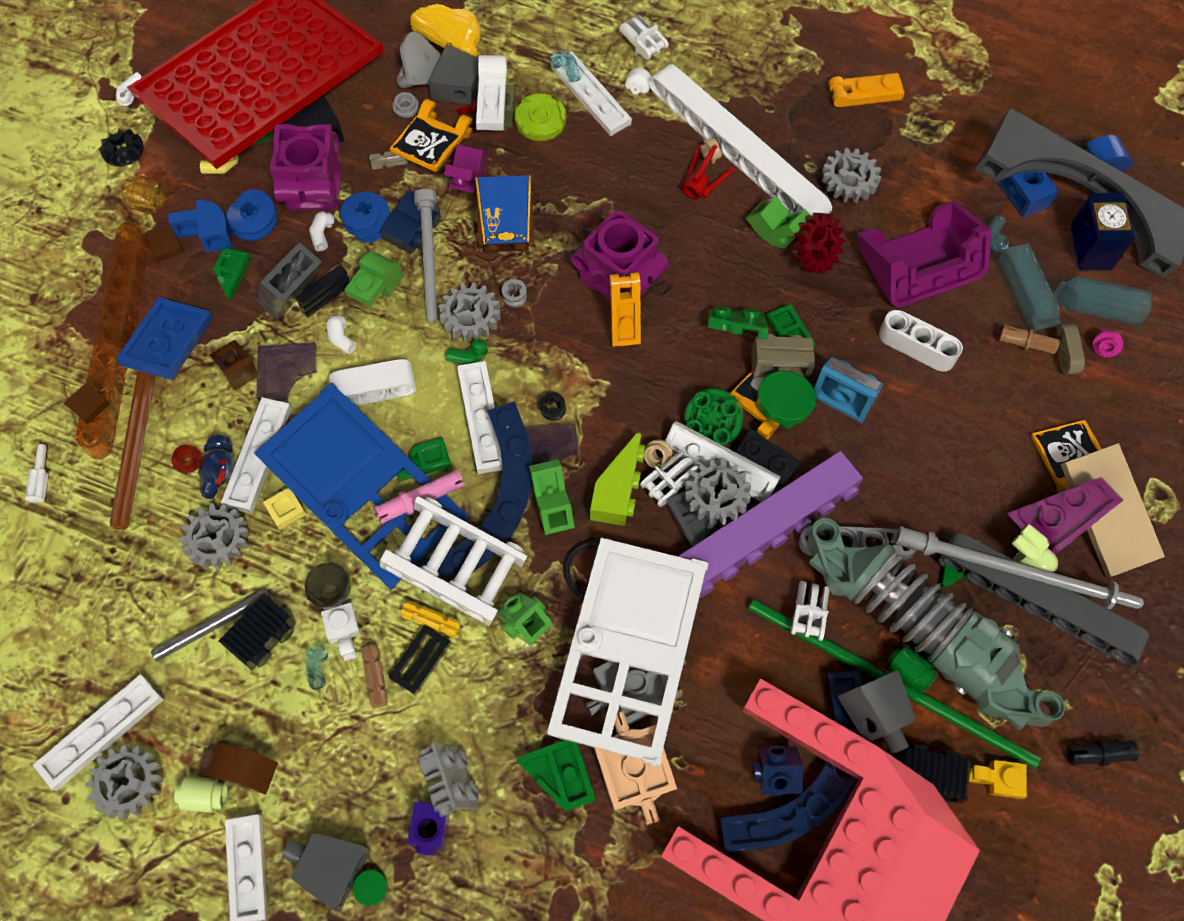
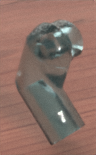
(567, 62)
(998, 243)
(313, 669)

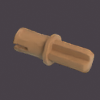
(1028, 339)

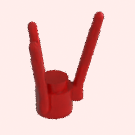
(696, 183)

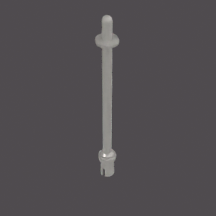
(930, 544)

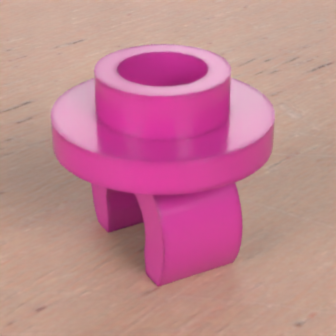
(1108, 343)

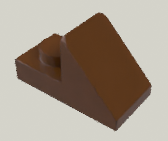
(234, 364)

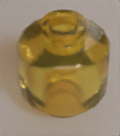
(144, 194)

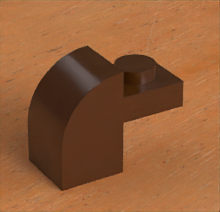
(238, 767)

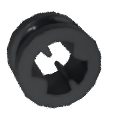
(549, 399)

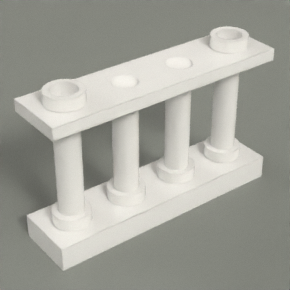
(427, 576)

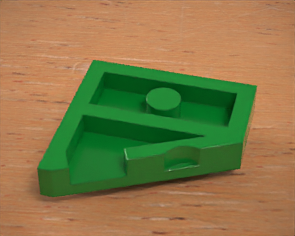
(737, 321)
(561, 773)

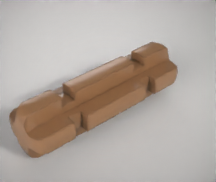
(374, 676)

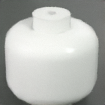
(638, 81)

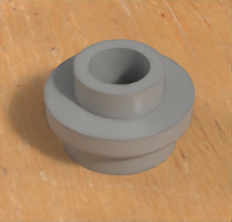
(405, 105)

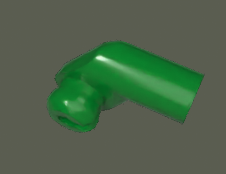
(472, 355)

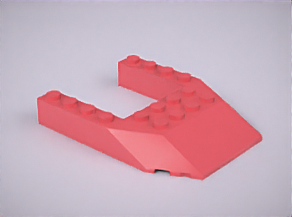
(887, 855)

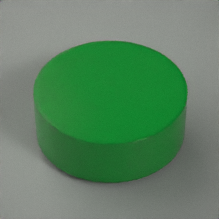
(370, 888)

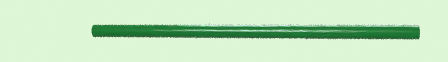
(915, 695)

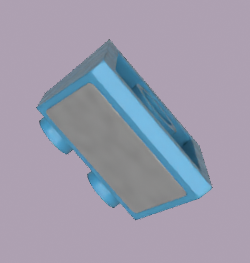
(847, 389)

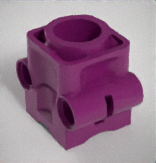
(306, 167)
(619, 248)

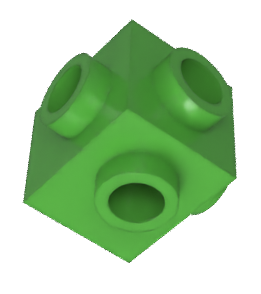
(524, 618)

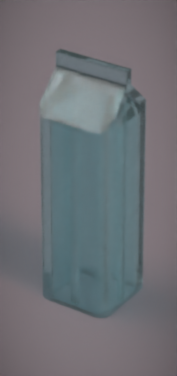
(1029, 287)
(1105, 299)

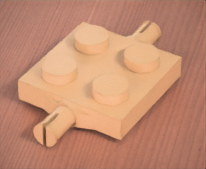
(630, 779)

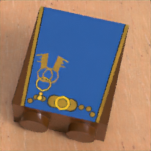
(504, 213)

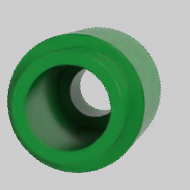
(913, 669)

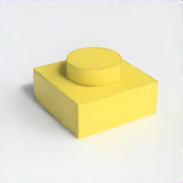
(284, 508)

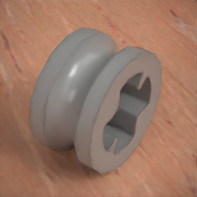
(511, 301)

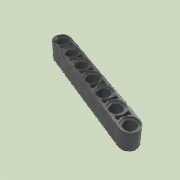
(1054, 605)

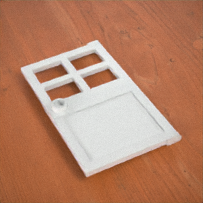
(637, 616)

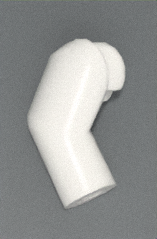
(123, 95)
(317, 229)
(336, 334)

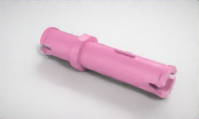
(405, 501)

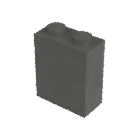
(287, 281)

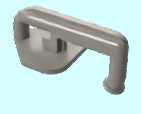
(418, 61)

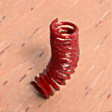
(463, 111)

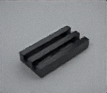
(323, 291)
(430, 666)

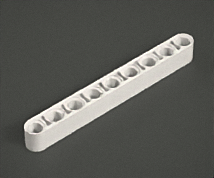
(737, 142)

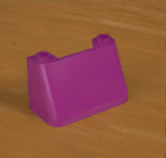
(931, 259)

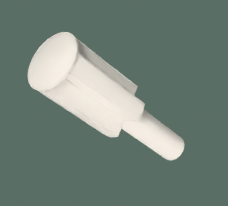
(37, 478)

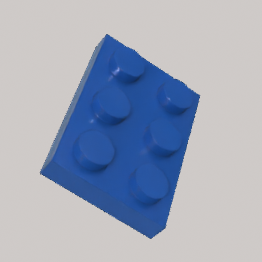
(165, 338)

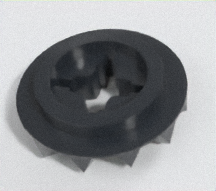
(124, 155)

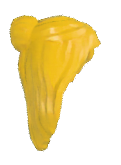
(448, 27)

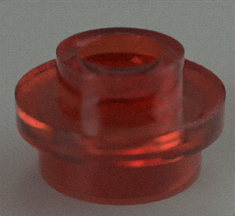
(183, 452)

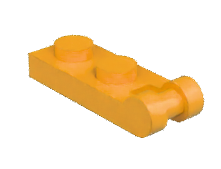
(866, 89)
(625, 310)

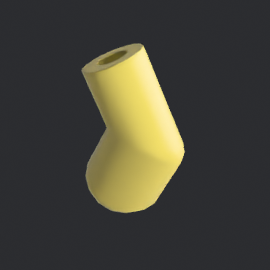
(207, 168)

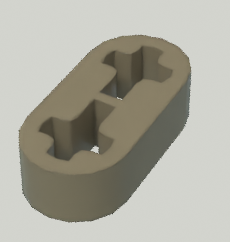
(1070, 349)

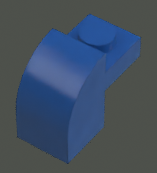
(1110, 150)
(206, 222)

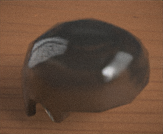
(328, 585)

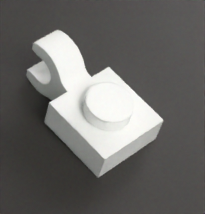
(340, 627)

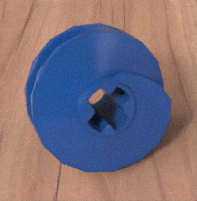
(252, 215)
(364, 216)

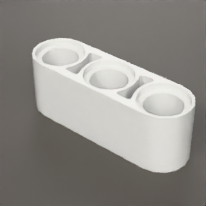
(906, 340)
(375, 381)

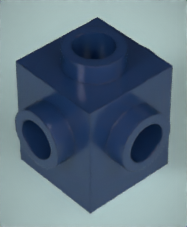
(778, 770)

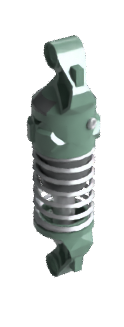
(957, 641)

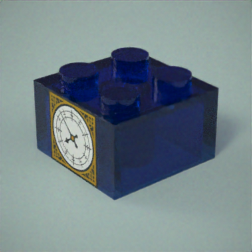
(1102, 231)

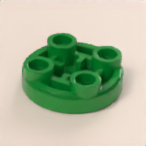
(786, 398)
(715, 415)

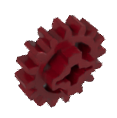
(818, 242)

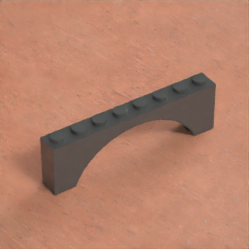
(1025, 146)

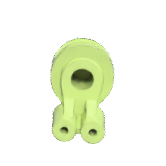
(1034, 550)

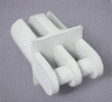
(643, 37)
(673, 474)
(810, 613)

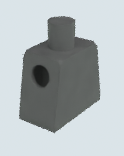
(455, 77)
(880, 710)
(326, 867)

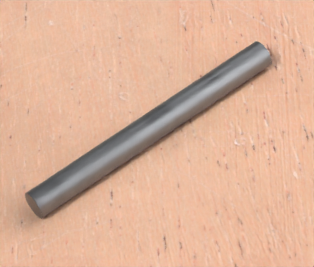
(206, 627)

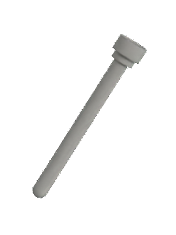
(425, 201)

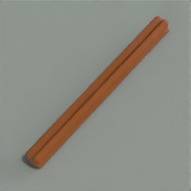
(132, 451)

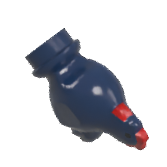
(215, 465)

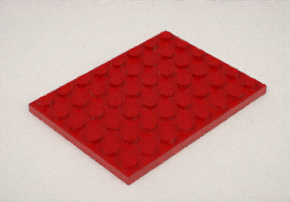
(253, 74)

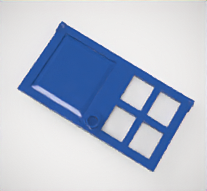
(338, 464)

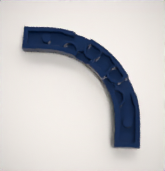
(513, 492)
(812, 806)

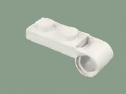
(491, 92)

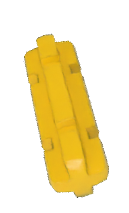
(430, 618)

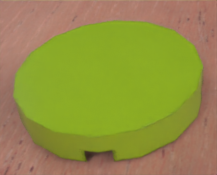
(540, 117)

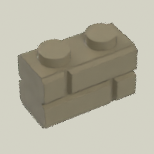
(782, 354)

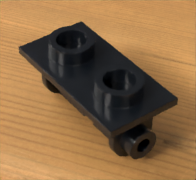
(768, 456)

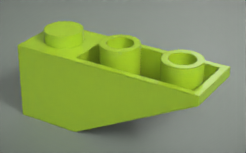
(613, 488)

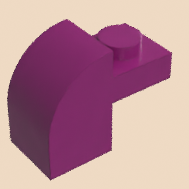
(466, 166)

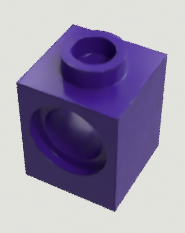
(421, 814)

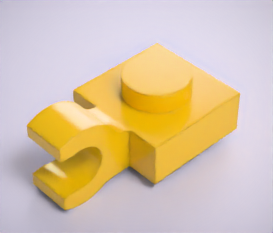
(1004, 778)

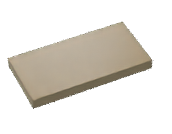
(1125, 534)

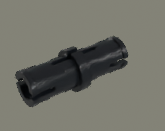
(1102, 752)

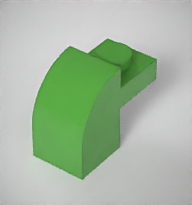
(775, 223)
(375, 277)
(551, 497)

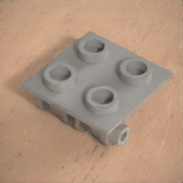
(453, 764)

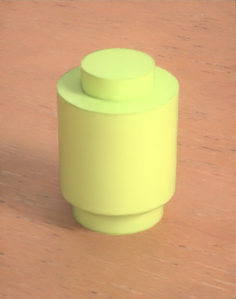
(201, 794)

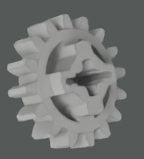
(851, 175)
(468, 316)
(731, 498)
(200, 535)
(118, 795)

